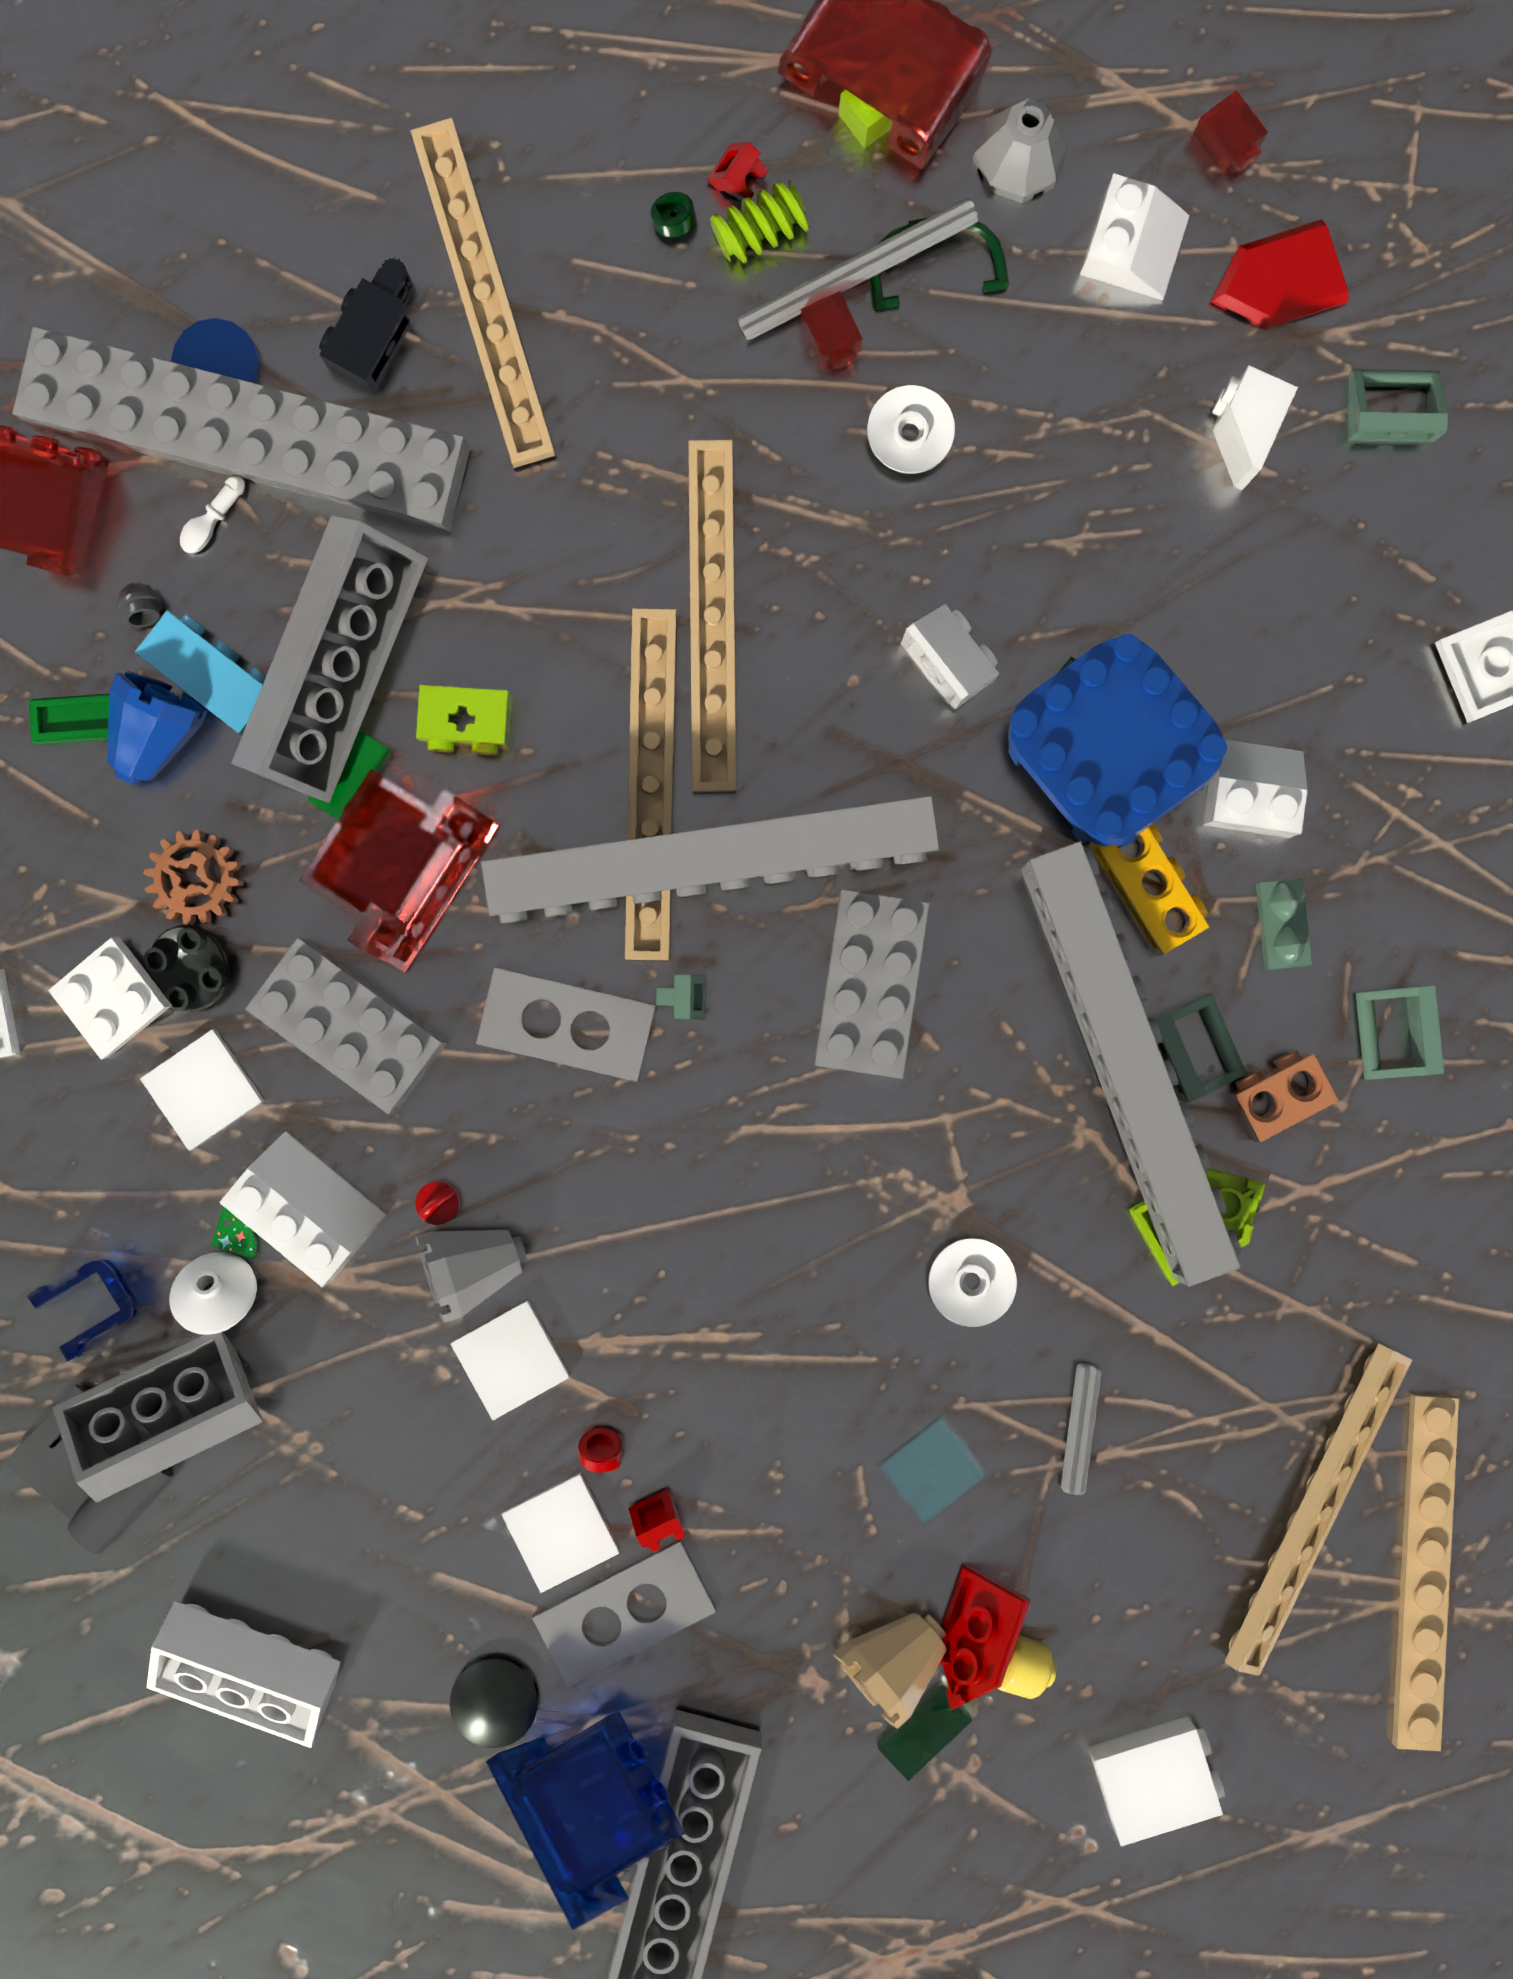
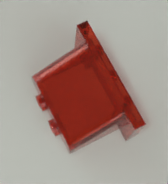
(397, 864)

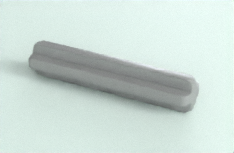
(1081, 1428)

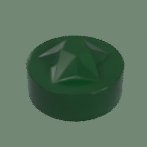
(673, 214)

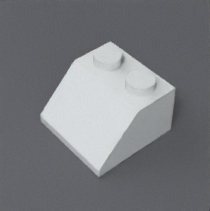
(1135, 238)
(1249, 420)
(950, 656)
(1258, 790)

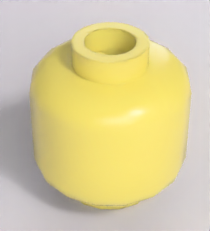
(1029, 1669)

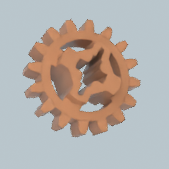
(203, 864)

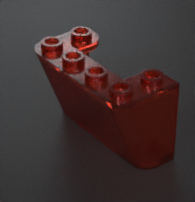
(898, 58)
(48, 499)

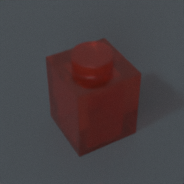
(1231, 133)
(831, 331)

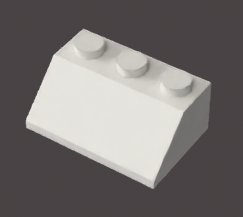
(303, 1208)

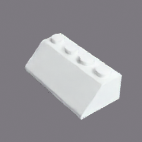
(242, 1673)

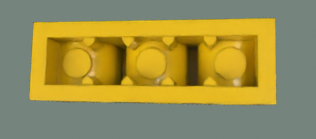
(1148, 909)

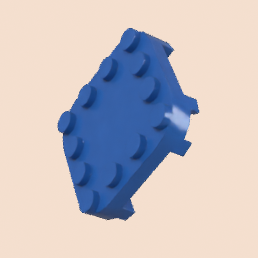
(1115, 741)

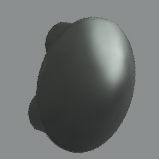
(188, 967)
(493, 1703)

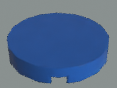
(218, 348)

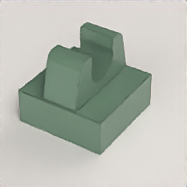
(686, 996)

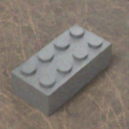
(871, 984)
(346, 1025)
(156, 1415)

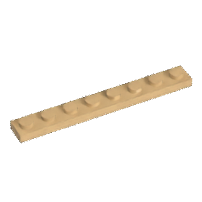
(482, 292)
(712, 616)
(651, 766)
(1318, 1510)
(1425, 1572)

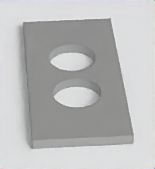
(504, 1027)
(563, 1623)

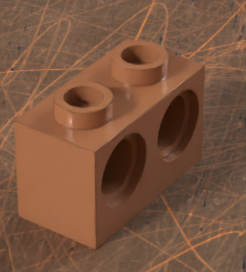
(1285, 1106)

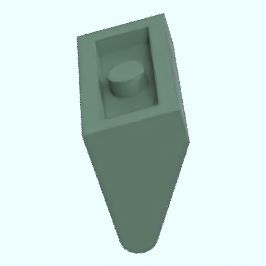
(1396, 425)
(1423, 1030)
(1172, 1048)

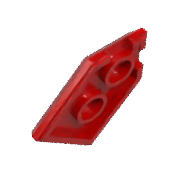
(1284, 277)
(980, 1634)

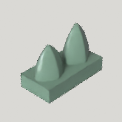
(1283, 924)

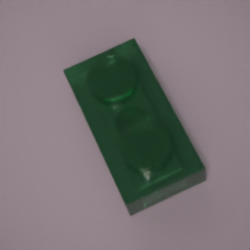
(924, 1733)

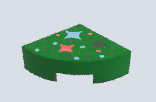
(235, 1236)

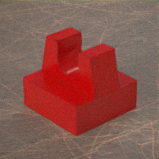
(733, 168)
(655, 1520)

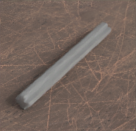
(859, 268)

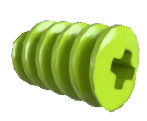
(760, 221)

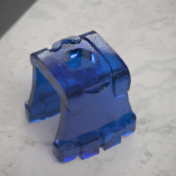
(116, 1285)

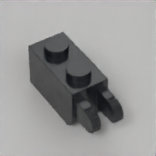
(369, 326)

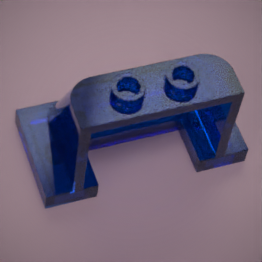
(587, 1812)

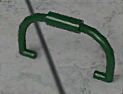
(1000, 283)

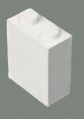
(1157, 1780)

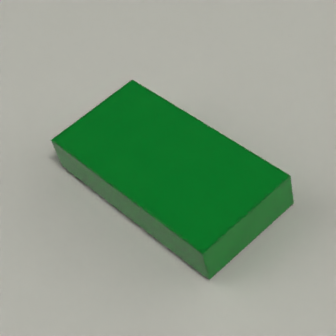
(69, 718)
(364, 755)

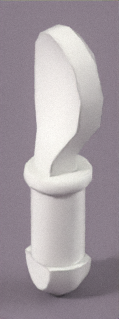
(199, 530)

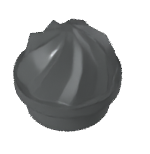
(139, 605)

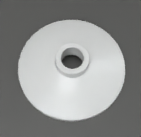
(913, 408)
(220, 1305)
(972, 1305)

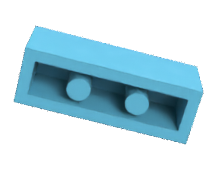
(202, 669)

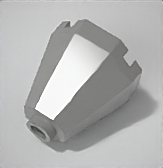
(1020, 151)
(468, 1266)

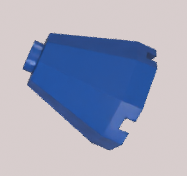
(147, 725)

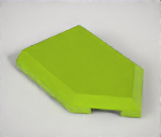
(1241, 1203)

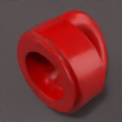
(437, 1202)
(600, 1450)

